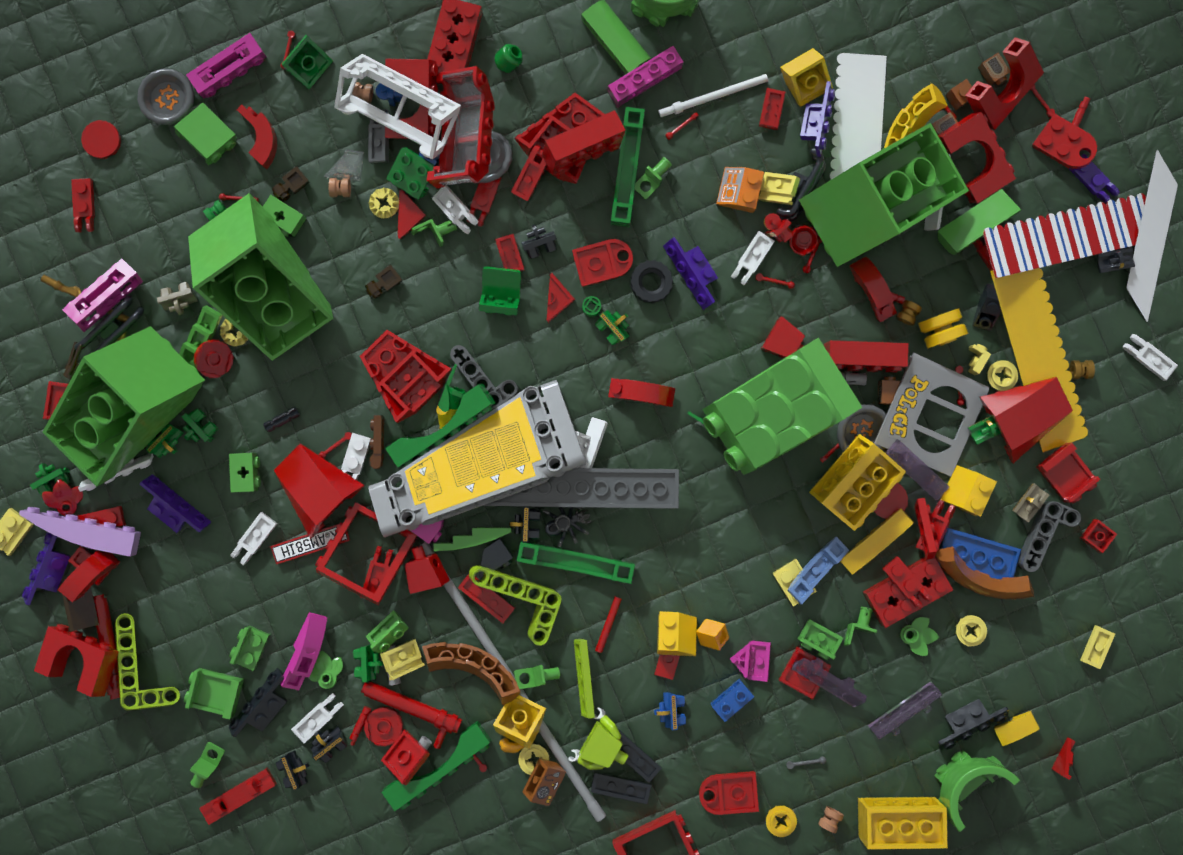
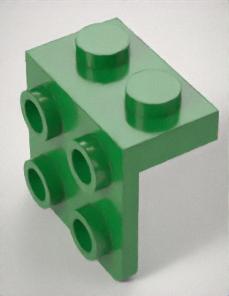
(410, 173)
(500, 290)

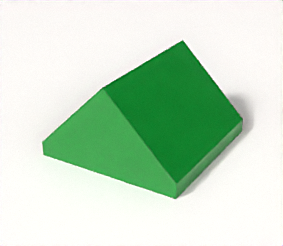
(307, 62)

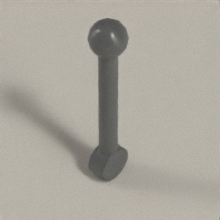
(822, 760)

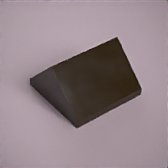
(81, 612)

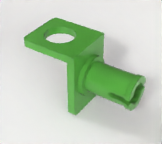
(653, 176)
(438, 231)
(862, 625)
(537, 676)
(205, 765)

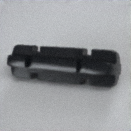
(281, 419)

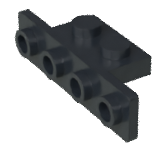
(261, 707)
(969, 720)

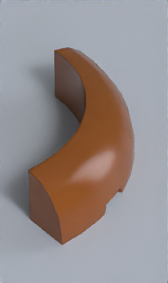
(980, 582)
(474, 661)

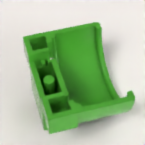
(660, 10)
(962, 777)

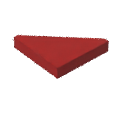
(408, 215)
(558, 298)
(1064, 759)

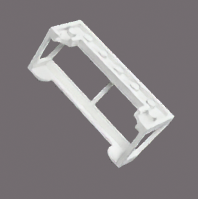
(440, 107)

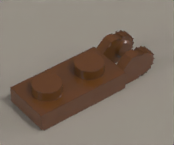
(377, 441)

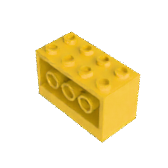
(857, 482)
(902, 823)

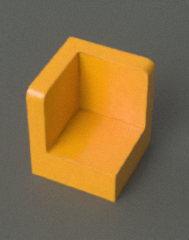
(712, 634)

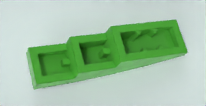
(200, 332)
(479, 536)

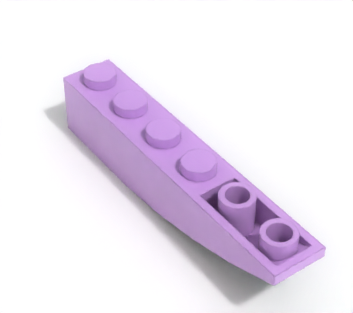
(86, 533)

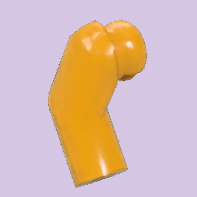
(510, 747)

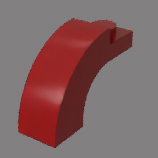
(266, 140)
(875, 287)
(642, 392)
(87, 574)

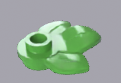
(921, 636)
(326, 666)

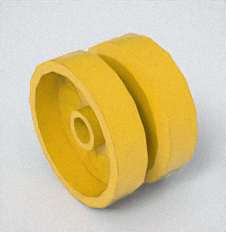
(943, 328)

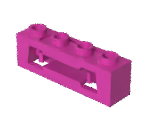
(645, 76)
(207, 85)
(102, 295)

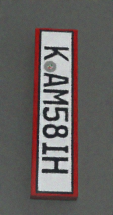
(304, 545)

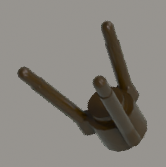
(72, 365)

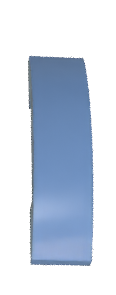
(816, 569)

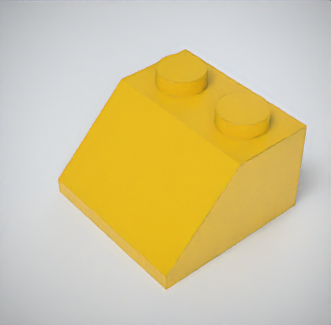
(806, 76)
(968, 491)
(676, 634)
(520, 721)

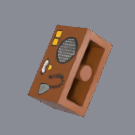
(544, 782)

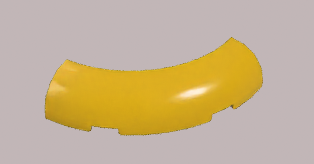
(916, 114)

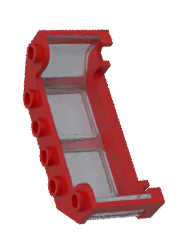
(468, 146)

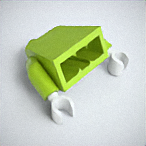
(601, 745)

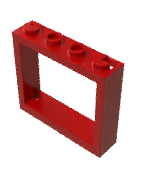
(390, 574)
(672, 816)

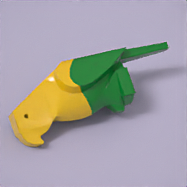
(449, 401)

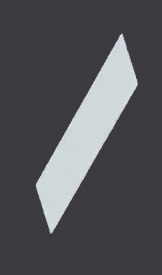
(1152, 235)

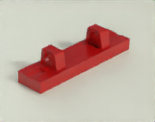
(238, 796)

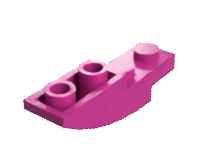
(306, 651)

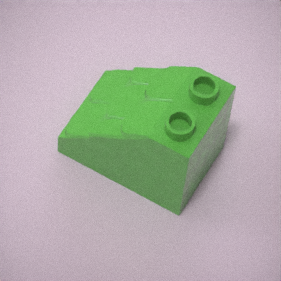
(883, 195)
(256, 278)
(120, 403)
(780, 408)

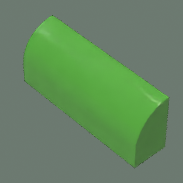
(614, 36)
(971, 224)

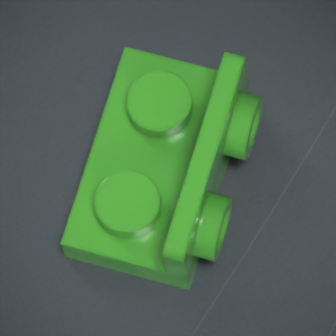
(249, 648)

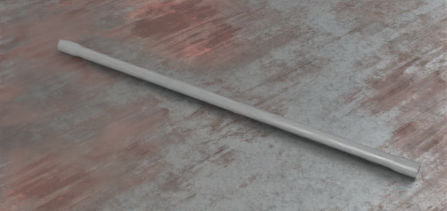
(592, 804)

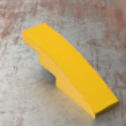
(876, 541)

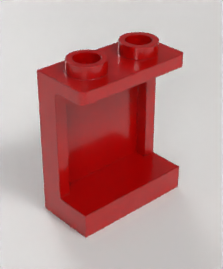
(1067, 473)

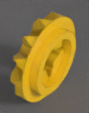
(781, 830)

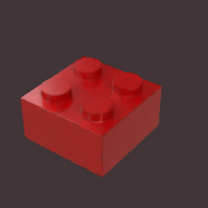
(1098, 536)

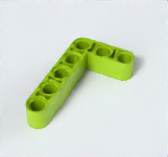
(523, 593)
(131, 671)

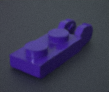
(1095, 181)

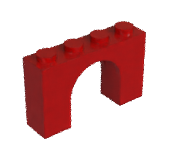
(423, 72)
(1024, 74)
(996, 171)
(97, 658)

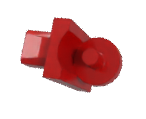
(777, 228)

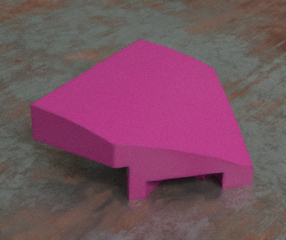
(754, 660)

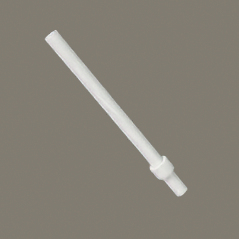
(678, 107)

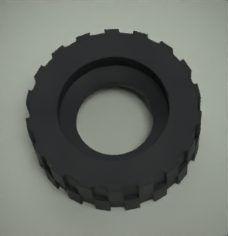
(651, 267)

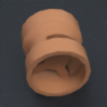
(364, 92)
(339, 187)
(831, 819)

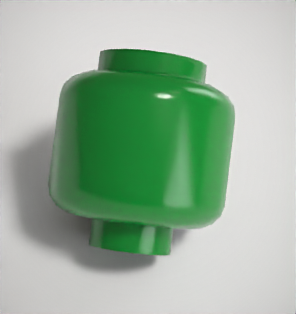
(508, 58)

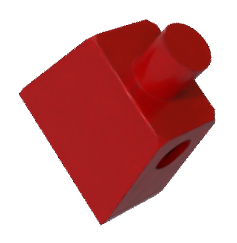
(783, 339)
(425, 571)

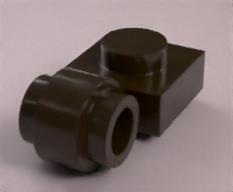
(293, 181)
(387, 278)

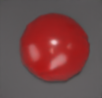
(803, 240)

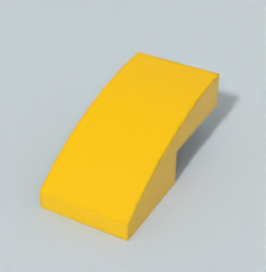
(1017, 728)

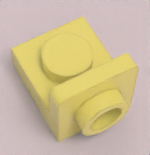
(978, 362)

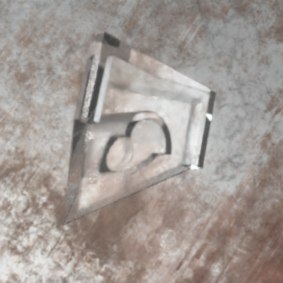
(347, 166)

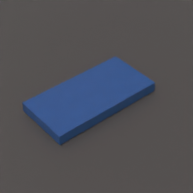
(983, 554)

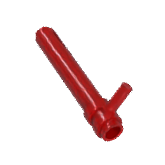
(106, 635)
(440, 718)

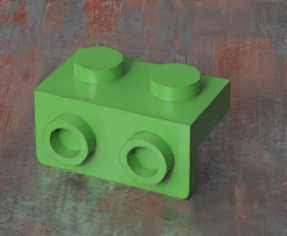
(387, 632)
(820, 638)

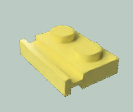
(778, 188)
(12, 531)
(786, 575)
(402, 659)

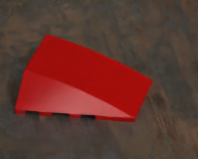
(566, 116)
(403, 374)
(1027, 413)
(314, 487)

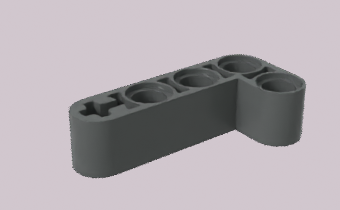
(480, 375)
(1044, 538)

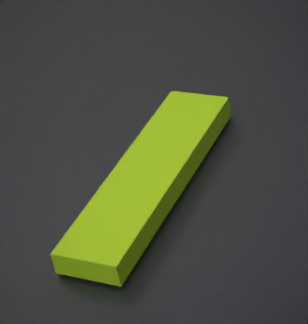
(584, 678)

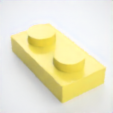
(1097, 647)

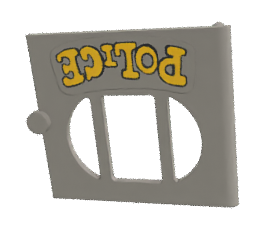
(914, 389)

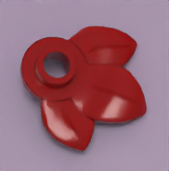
(62, 495)

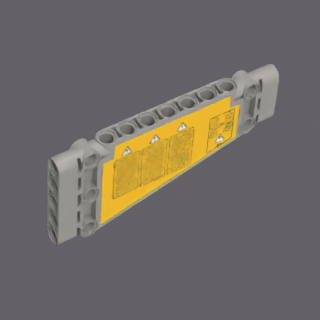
(482, 462)

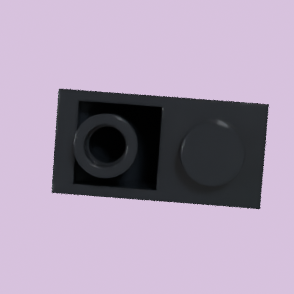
(987, 309)
(496, 556)

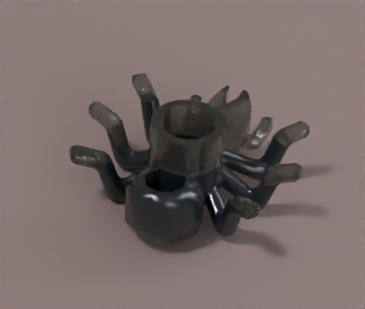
(564, 523)

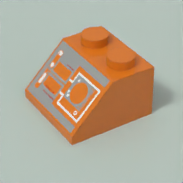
(740, 188)

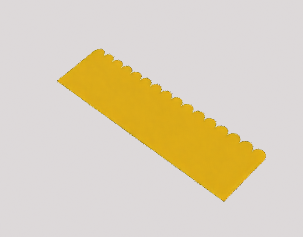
(1037, 347)

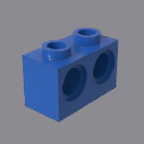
(732, 700)

